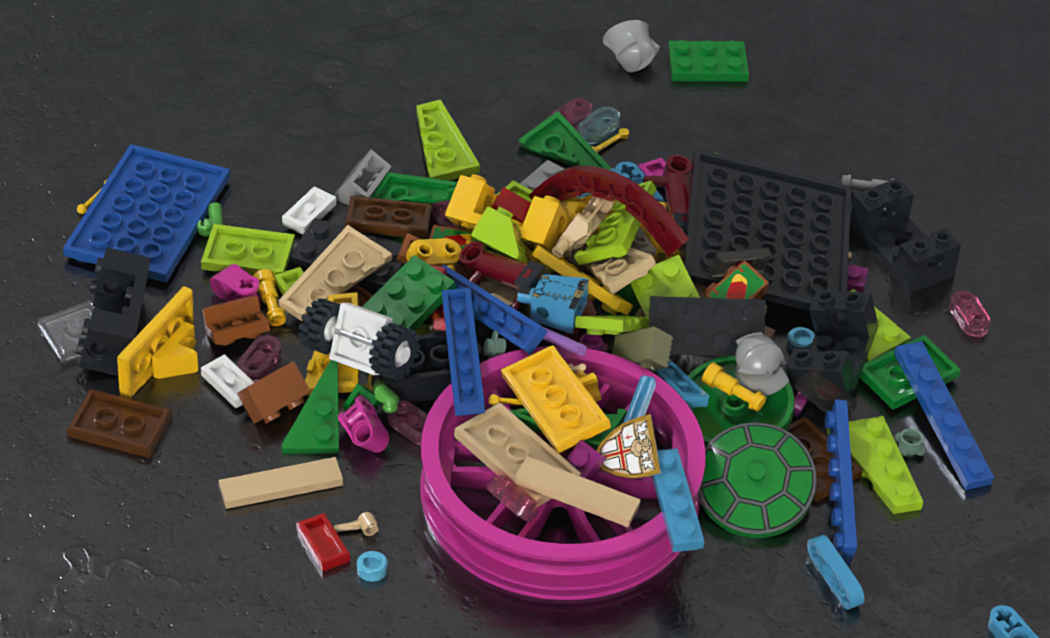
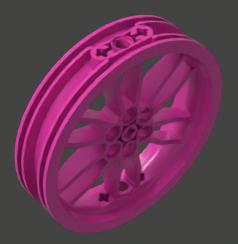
(540, 567)

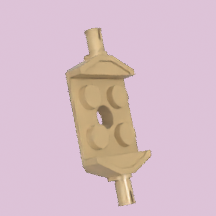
(582, 227)

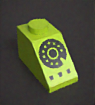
(500, 233)

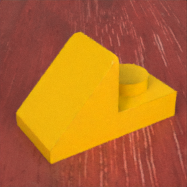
(177, 354)

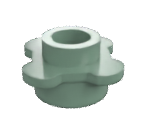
(494, 346)
(910, 442)

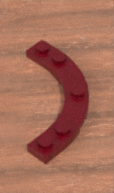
(611, 187)

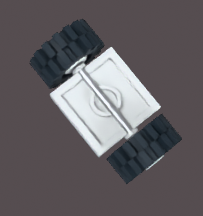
(359, 338)

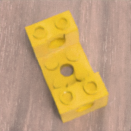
(542, 225)

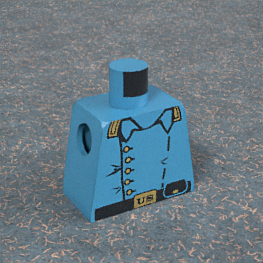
(556, 300)

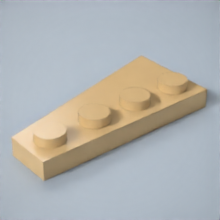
(336, 270)
(619, 272)

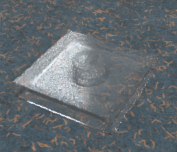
(65, 329)

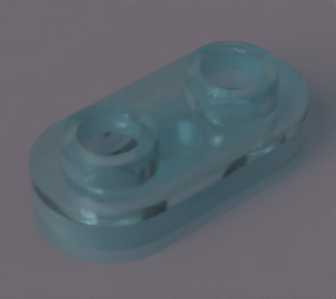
(599, 124)

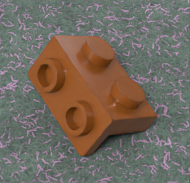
(235, 320)

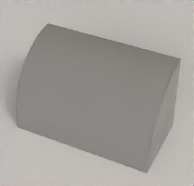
(363, 178)

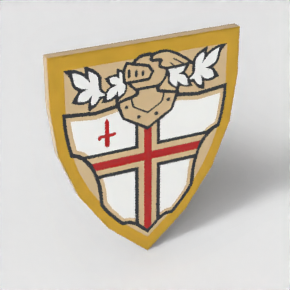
(631, 449)

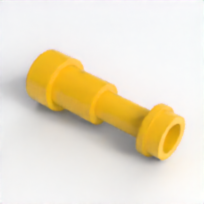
(269, 296)
(716, 377)

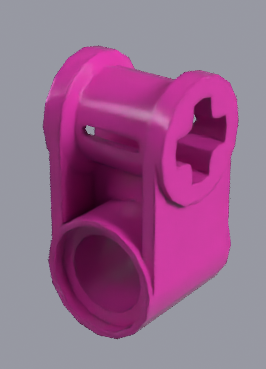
(234, 284)
(364, 426)

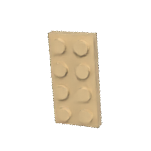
(505, 442)

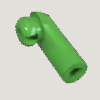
(215, 217)
(386, 395)

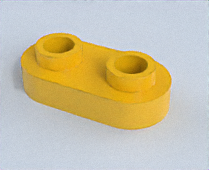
(435, 251)

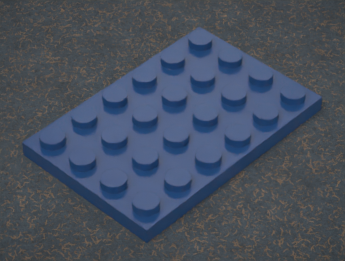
(148, 209)

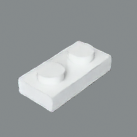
(310, 206)
(226, 378)

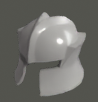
(631, 44)
(756, 360)

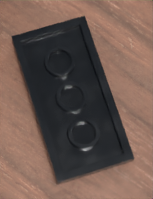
(321, 235)
(706, 324)

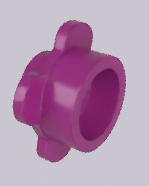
(593, 342)
(799, 402)

